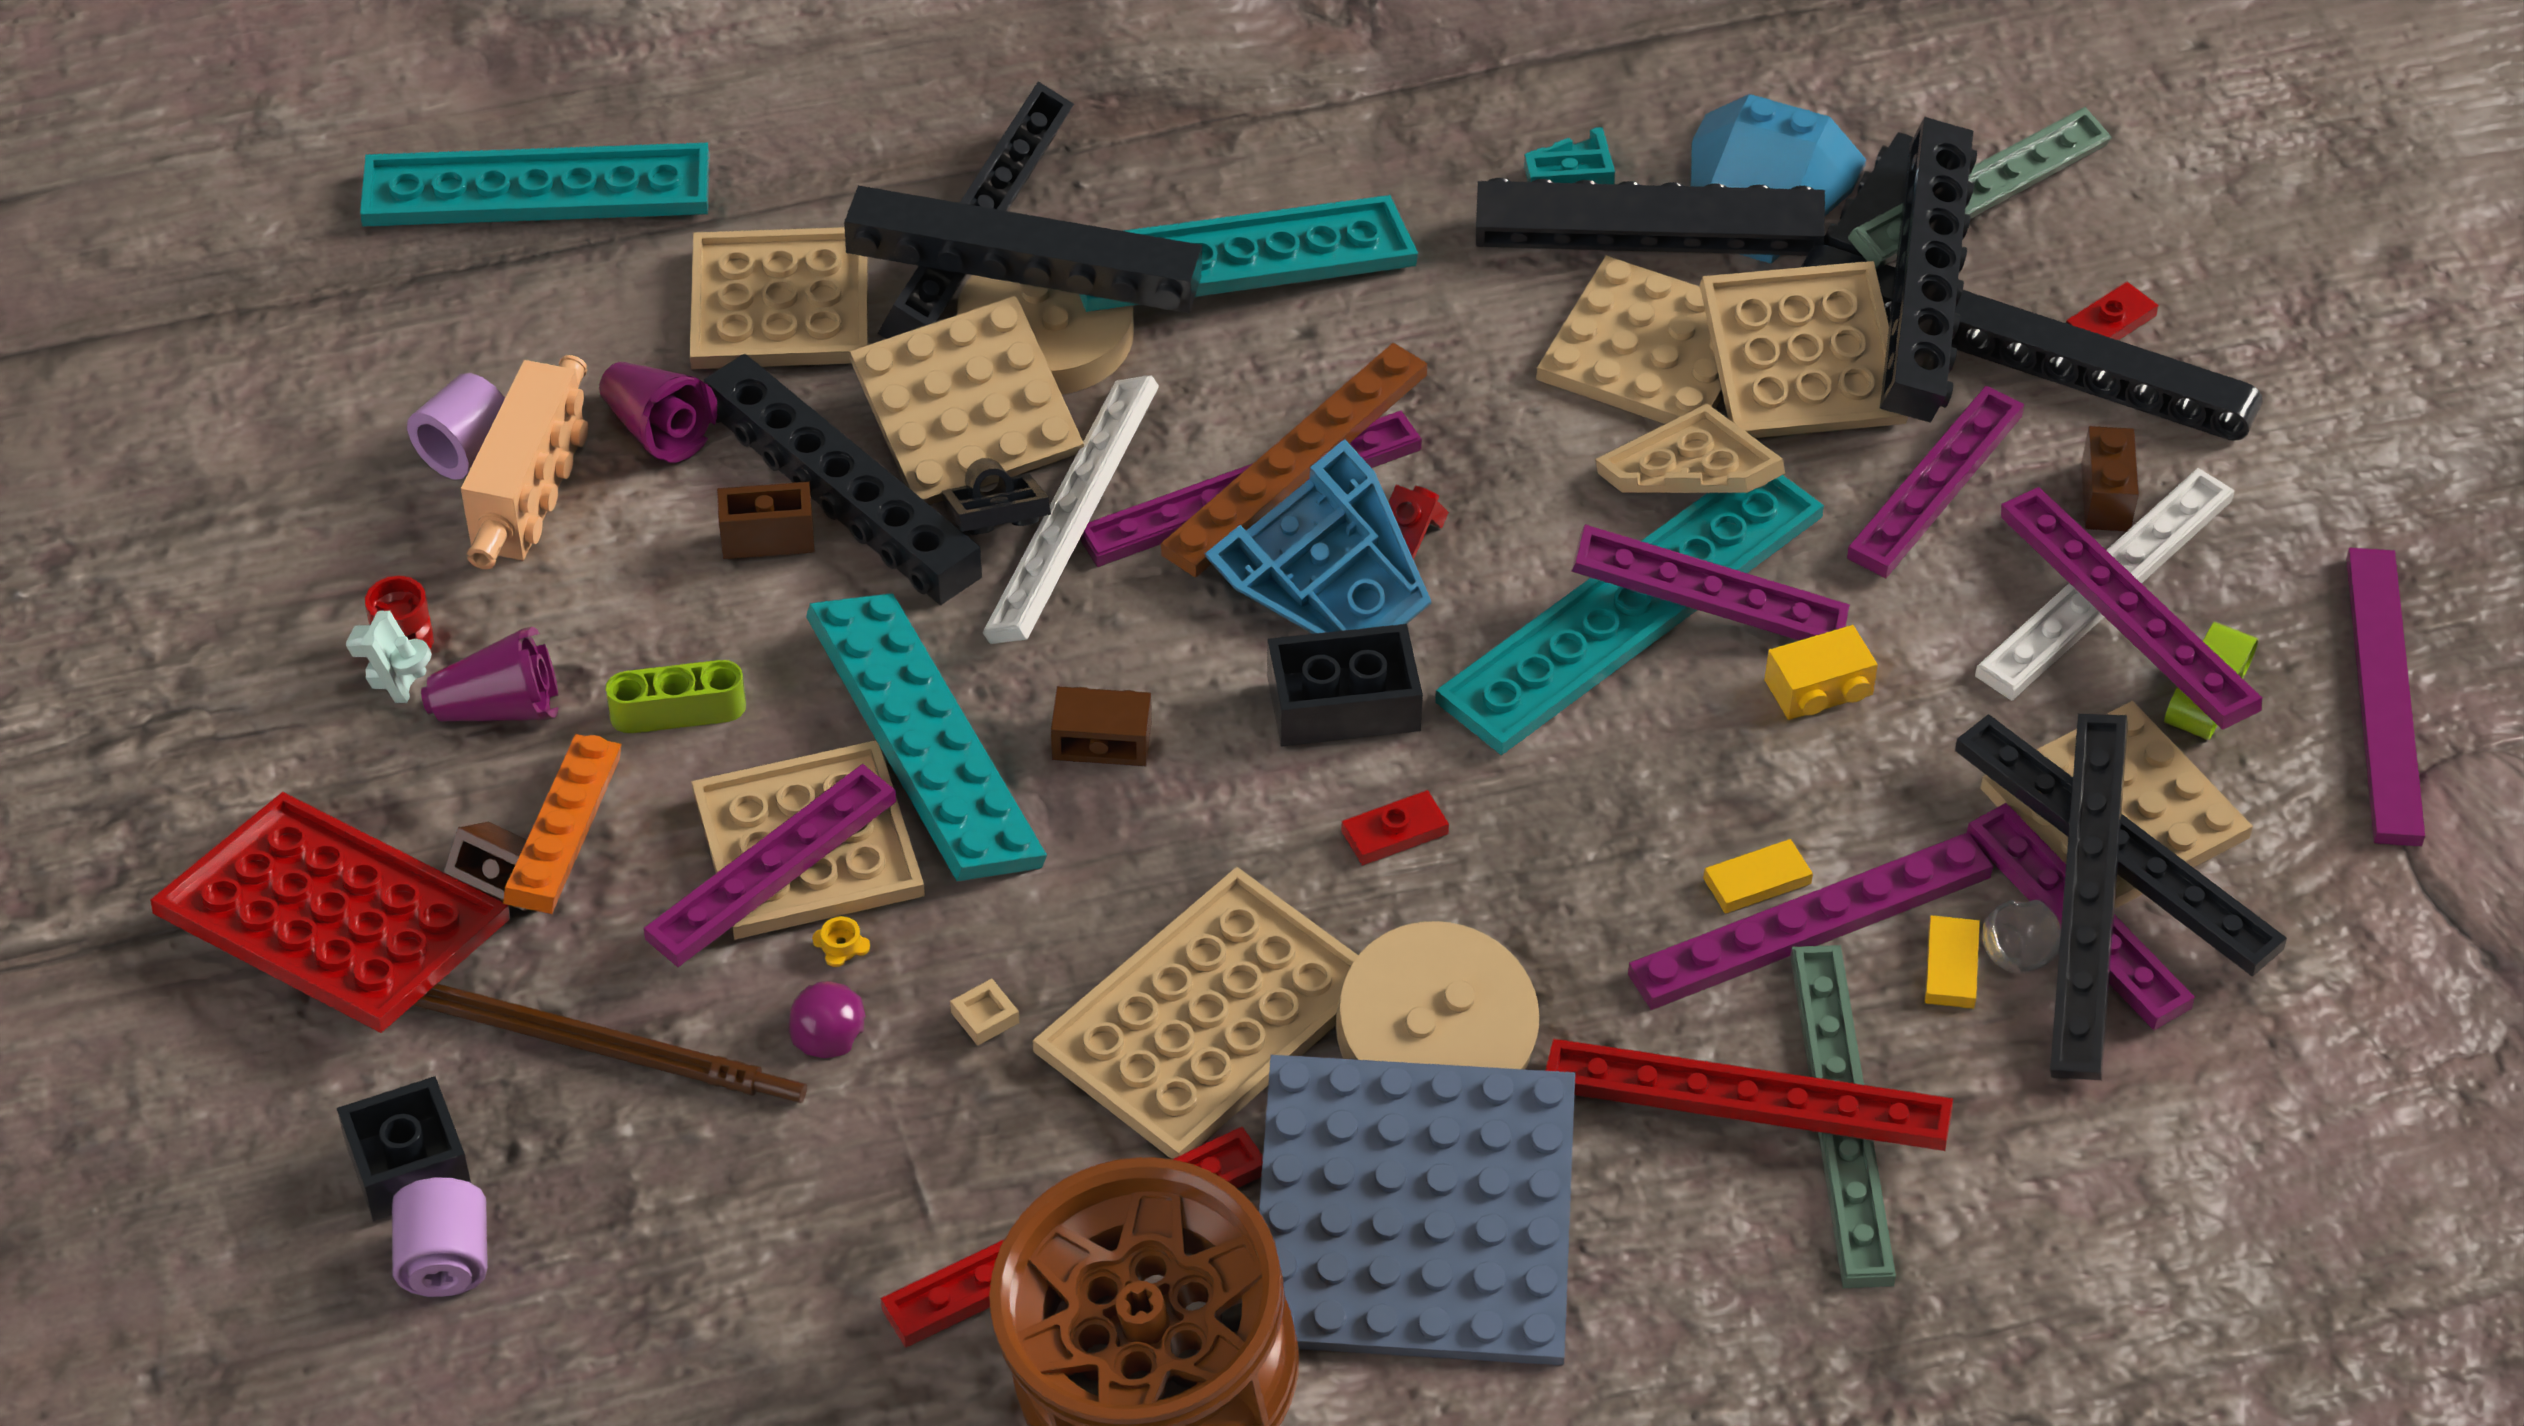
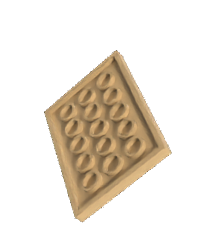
(1198, 1012)

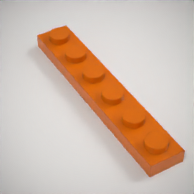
(562, 824)

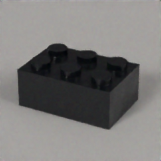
(1344, 685)

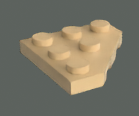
(1692, 456)

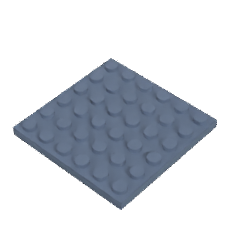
(1421, 1206)

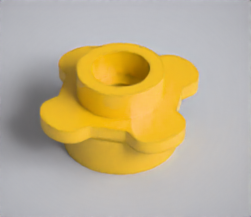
(840, 930)

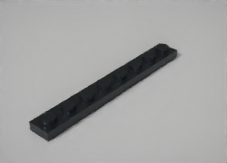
(2141, 858)
(2089, 897)

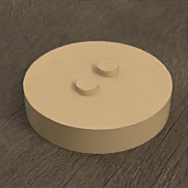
(1075, 343)
(1438, 999)

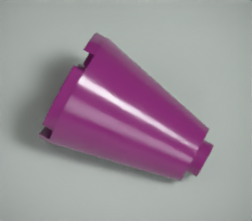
(660, 408)
(496, 683)

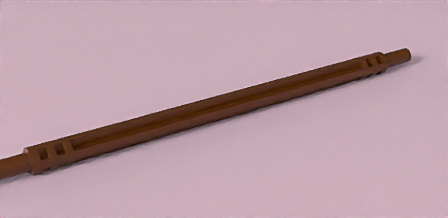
(611, 1043)

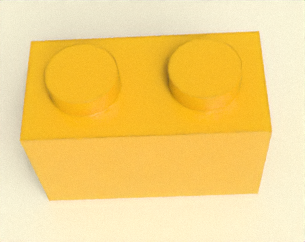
(1820, 672)

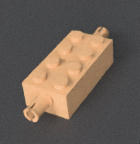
(524, 460)

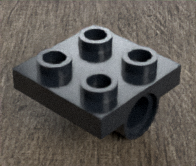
(1012, 501)

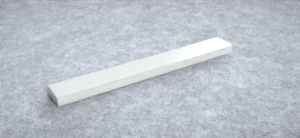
(1070, 510)
(2071, 616)

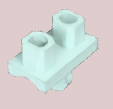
(392, 657)

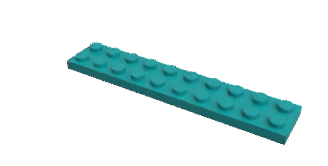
(1607, 625)

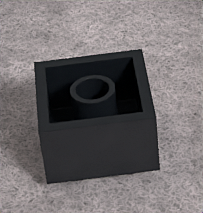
(401, 1140)

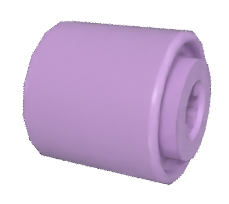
(455, 424)
(439, 1237)

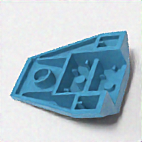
(1774, 147)
(1327, 553)

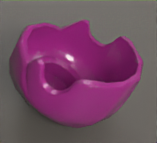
(826, 1019)

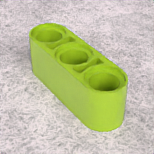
(2235, 650)
(676, 696)

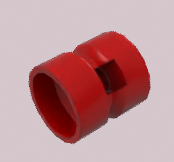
(406, 602)

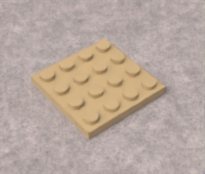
(777, 298)
(1636, 345)
(1800, 348)
(966, 395)
(2160, 795)
(860, 874)

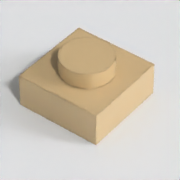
(984, 1011)

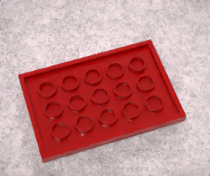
(331, 911)

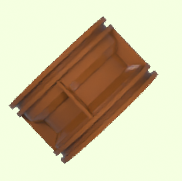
(1104, 1238)

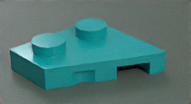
(1571, 162)

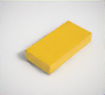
(1757, 876)
(1952, 962)

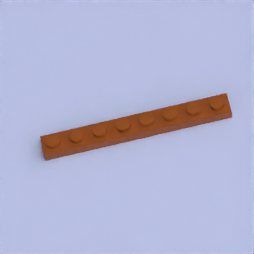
(1289, 460)

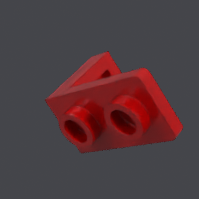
(1415, 512)

